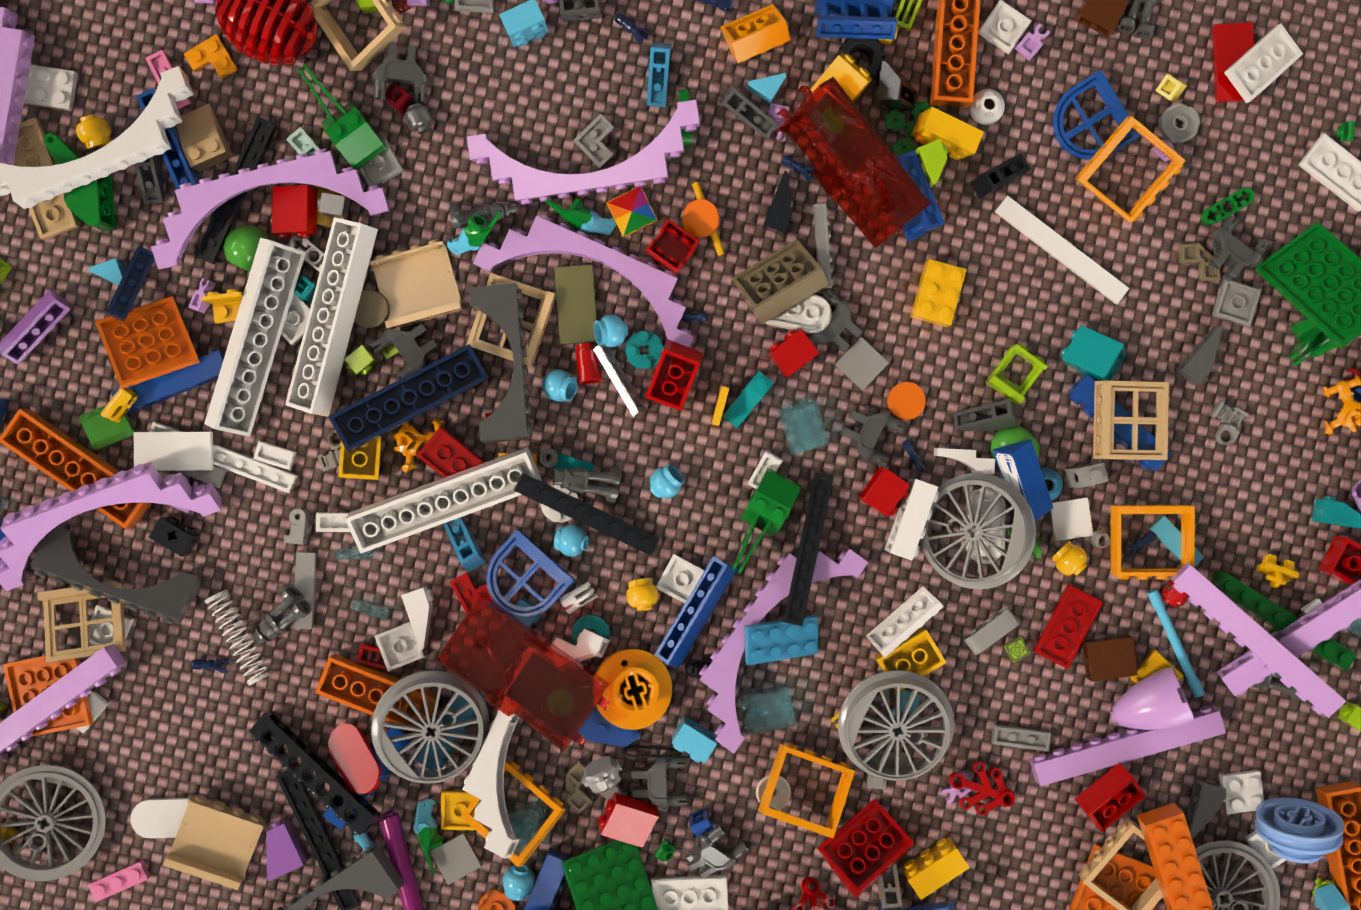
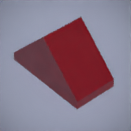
(398, 98)

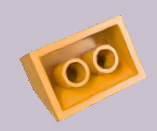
(756, 33)

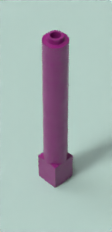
(401, 860)

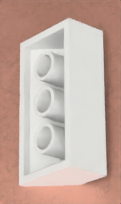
(911, 519)

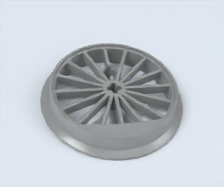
(1020, 544)
(854, 712)
(392, 757)
(63, 777)
(1226, 887)

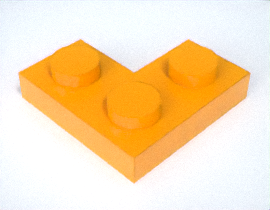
(212, 52)

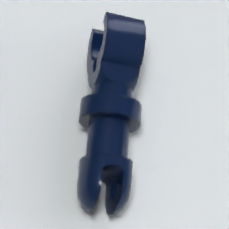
(724, 5)
(638, 33)
(789, 162)
(700, 316)
(914, 456)
(1139, 543)
(209, 665)

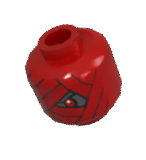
(1172, 596)

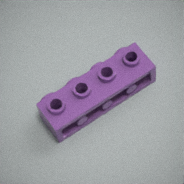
(34, 327)

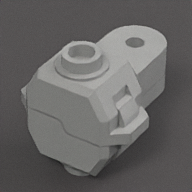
(603, 776)

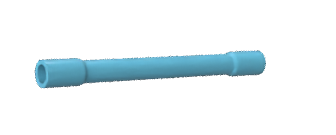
(1192, 680)

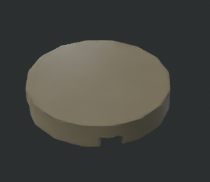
(372, 309)

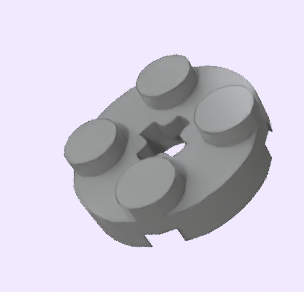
(1183, 113)

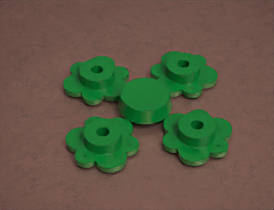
(908, 128)

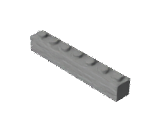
(822, 241)

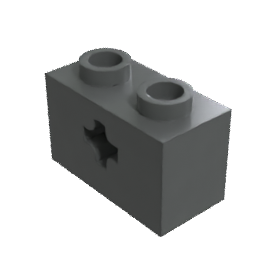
(579, 10)

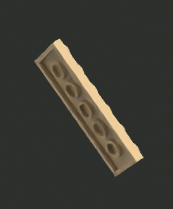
(53, 215)

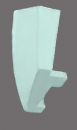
(302, 142)

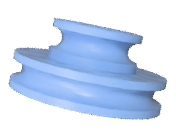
(1299, 828)

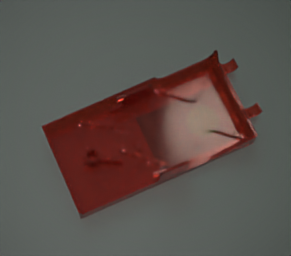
(853, 162)
(523, 673)

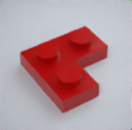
(467, 592)

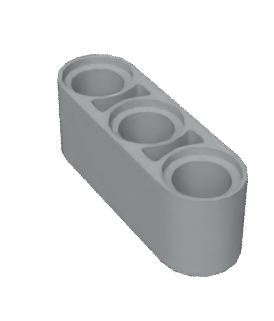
(991, 630)

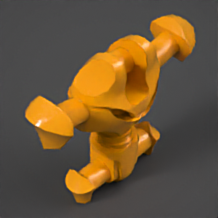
(1351, 412)
(410, 442)

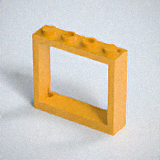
(1159, 184)
(1187, 539)
(542, 792)
(838, 801)

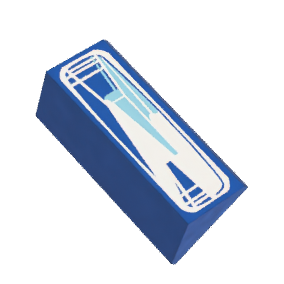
(1021, 468)

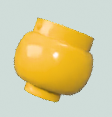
(93, 131)
(1070, 559)
(642, 594)

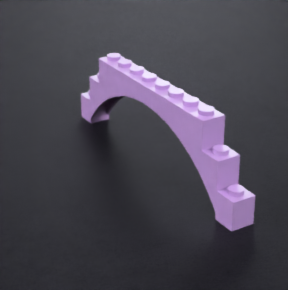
(15, 62)
(644, 167)
(202, 199)
(558, 239)
(136, 485)
(723, 669)

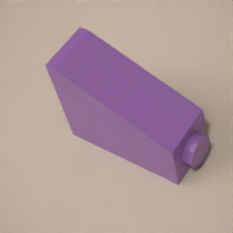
(283, 849)

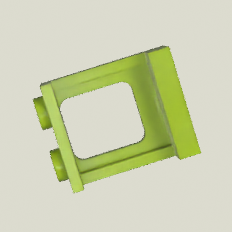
(1005, 386)

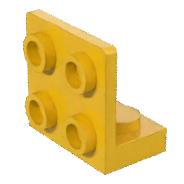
(224, 305)

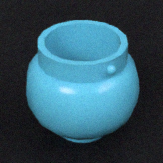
(610, 331)
(559, 385)
(666, 481)
(571, 540)
(518, 882)

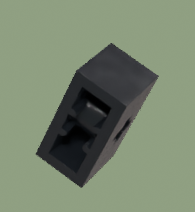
(164, 535)

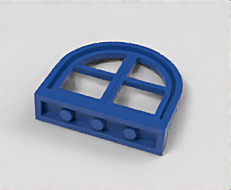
(1113, 106)
(540, 559)

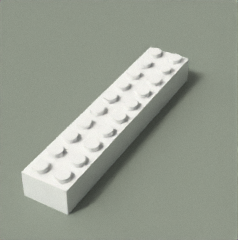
(331, 317)
(254, 338)
(440, 501)

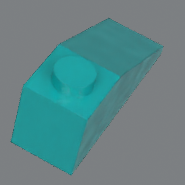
(748, 399)
(1335, 513)

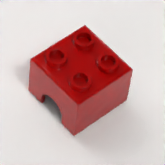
(672, 247)
(792, 353)
(884, 492)

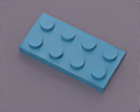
(780, 640)

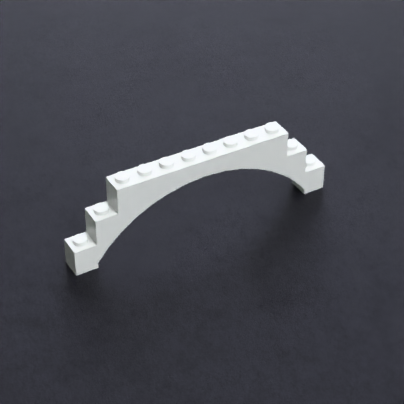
(136, 144)
(487, 774)

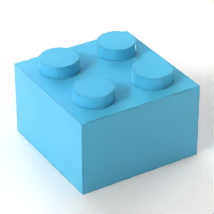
(524, 23)
(694, 740)

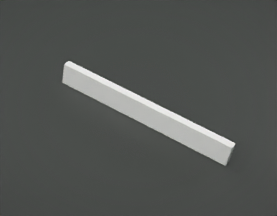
(1061, 250)
(244, 465)

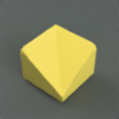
(1171, 87)

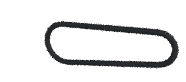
(652, 756)

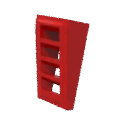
(359, 659)

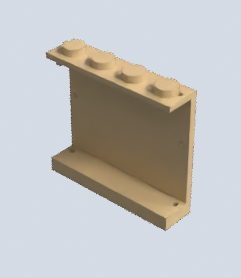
(417, 284)
(215, 842)

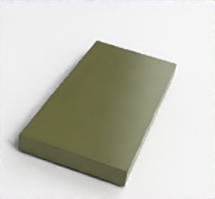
(575, 303)

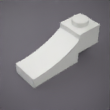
(968, 458)

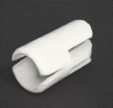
(578, 597)

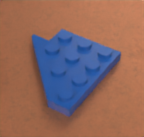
(600, 730)

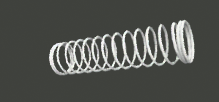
(222, 595)

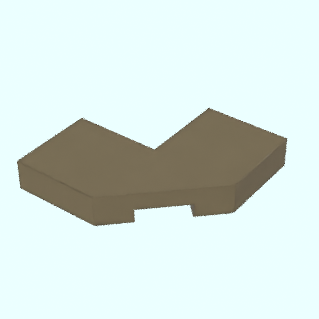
(1197, 254)
(575, 795)

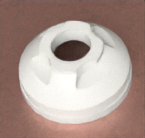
(983, 115)
(781, 795)

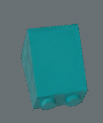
(1093, 354)

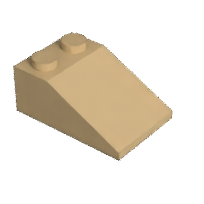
(203, 138)

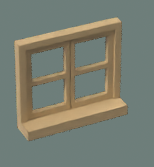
(537, 328)
(1104, 420)
(71, 595)

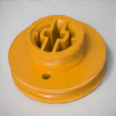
(656, 677)

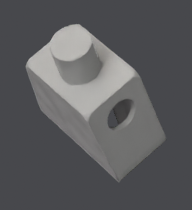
(1087, 474)

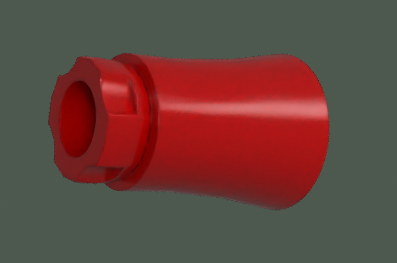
(587, 365)

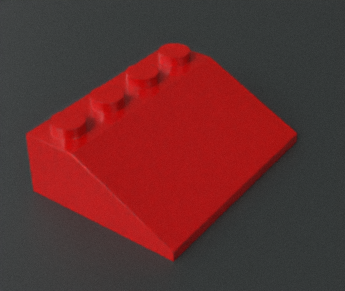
(865, 848)

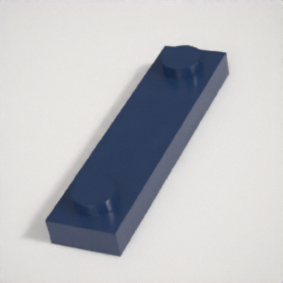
(131, 284)

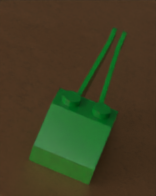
(347, 128)
(89, 202)
(1310, 341)
(767, 509)

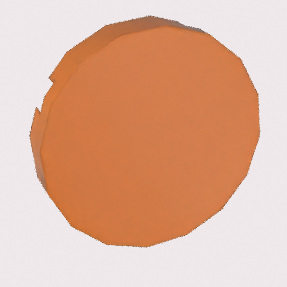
(701, 218)
(906, 400)
(496, 900)

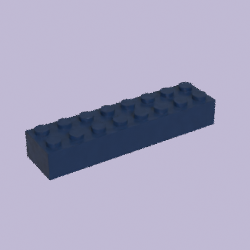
(408, 398)

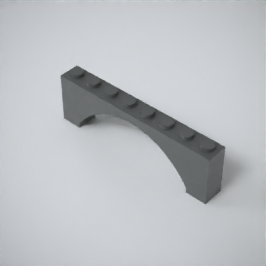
(510, 418)
(60, 561)
(367, 873)

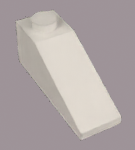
(419, 610)

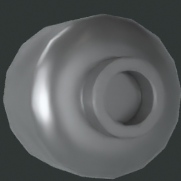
(418, 118)

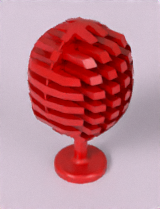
(268, 28)

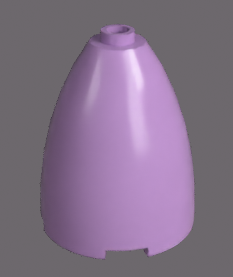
(1154, 703)

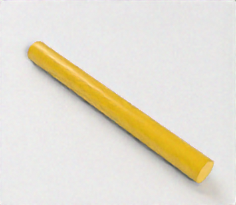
(715, 237)

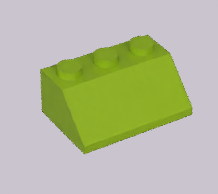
(932, 159)

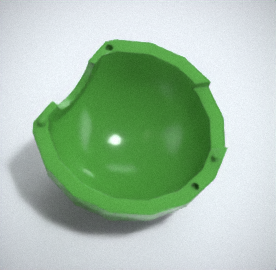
(242, 245)
(1010, 436)

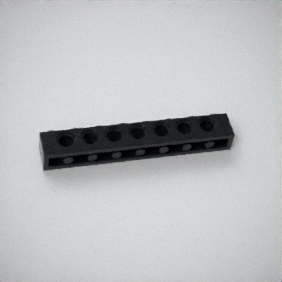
(324, 773)

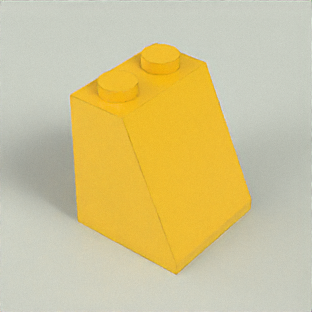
(847, 74)

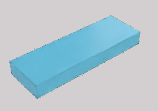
(1171, 538)

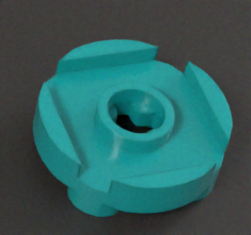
(642, 339)
(590, 622)

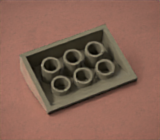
(780, 281)

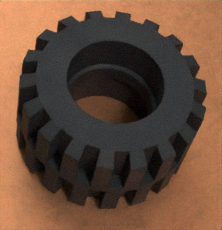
(870, 48)

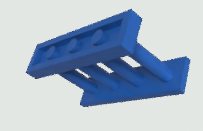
(855, 27)
(931, 216)

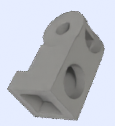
(299, 527)

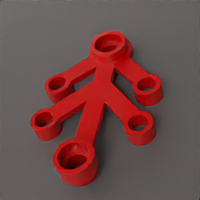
(984, 790)
(811, 894)

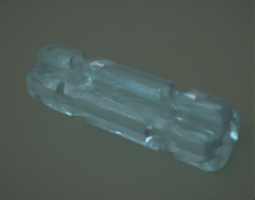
(341, 554)
(370, 609)

